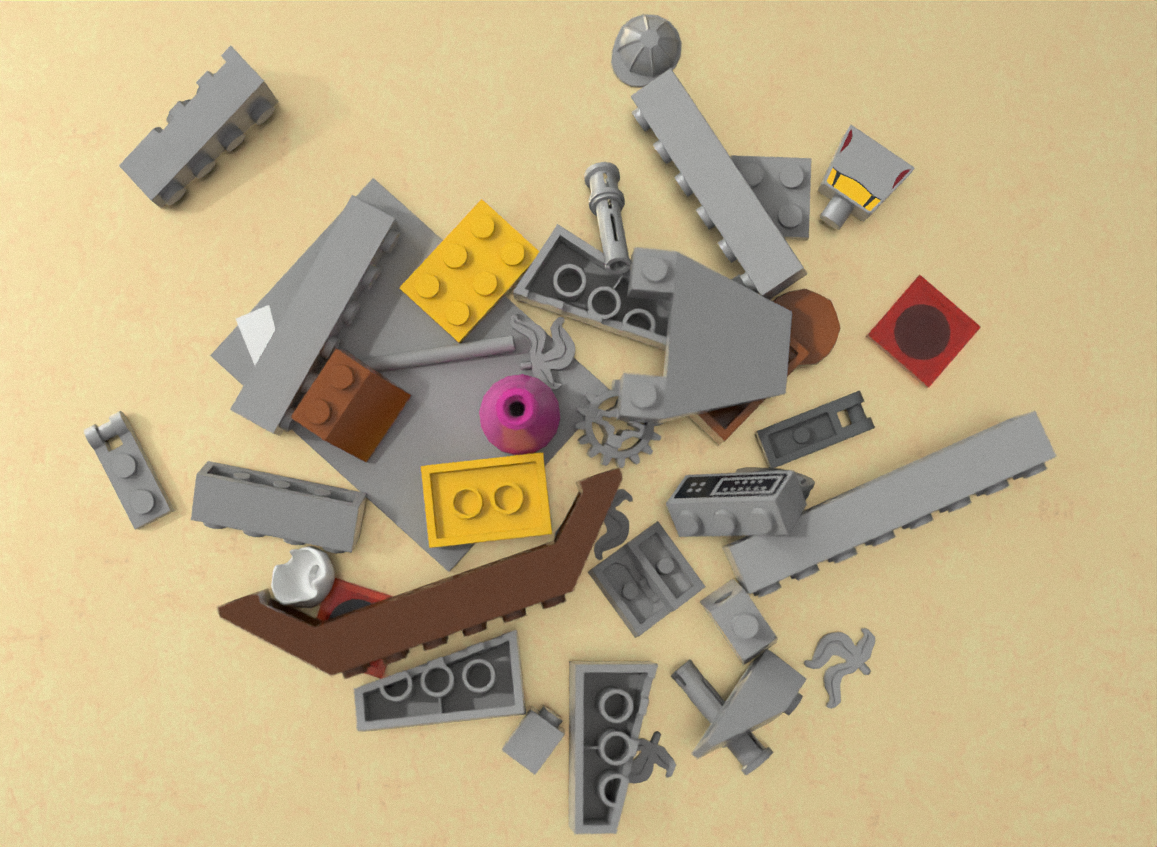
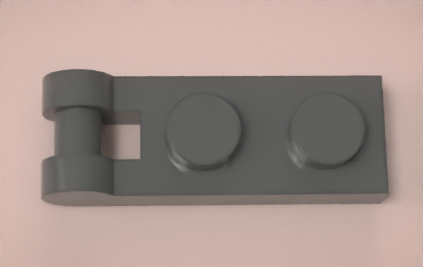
(813, 430)

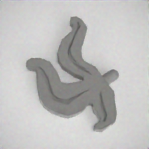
(555, 359)
(616, 524)
(842, 646)
(650, 754)

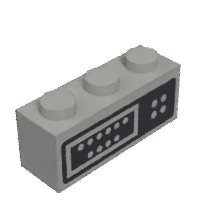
(737, 504)

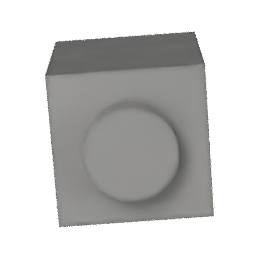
(535, 738)

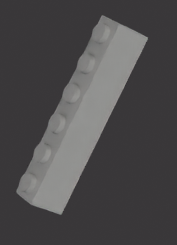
(718, 185)
(317, 315)

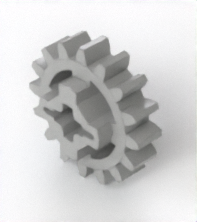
(610, 441)

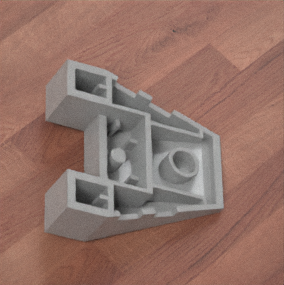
(720, 341)

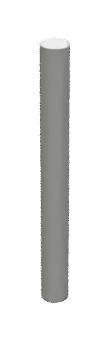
(441, 354)

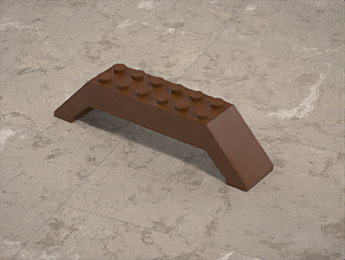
(439, 608)

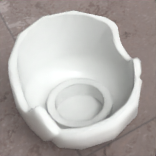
(304, 578)

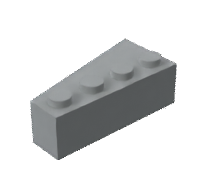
(200, 130)
(604, 731)

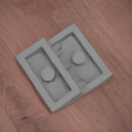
(646, 579)

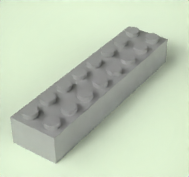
(893, 501)

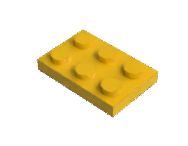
(470, 271)
(486, 500)

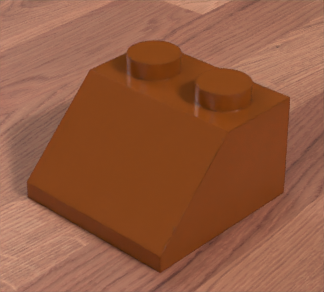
(351, 405)

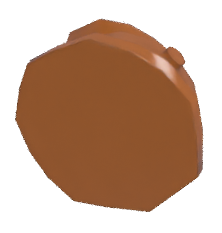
(812, 323)

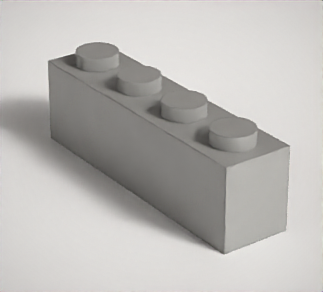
(278, 507)

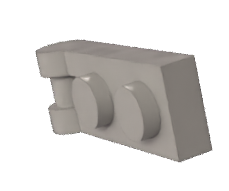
(129, 471)

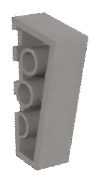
(573, 282)
(459, 687)

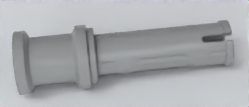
(607, 203)
(746, 748)

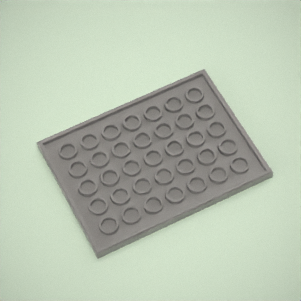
(443, 412)

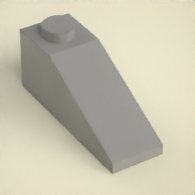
(758, 698)

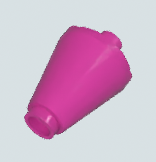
(523, 433)

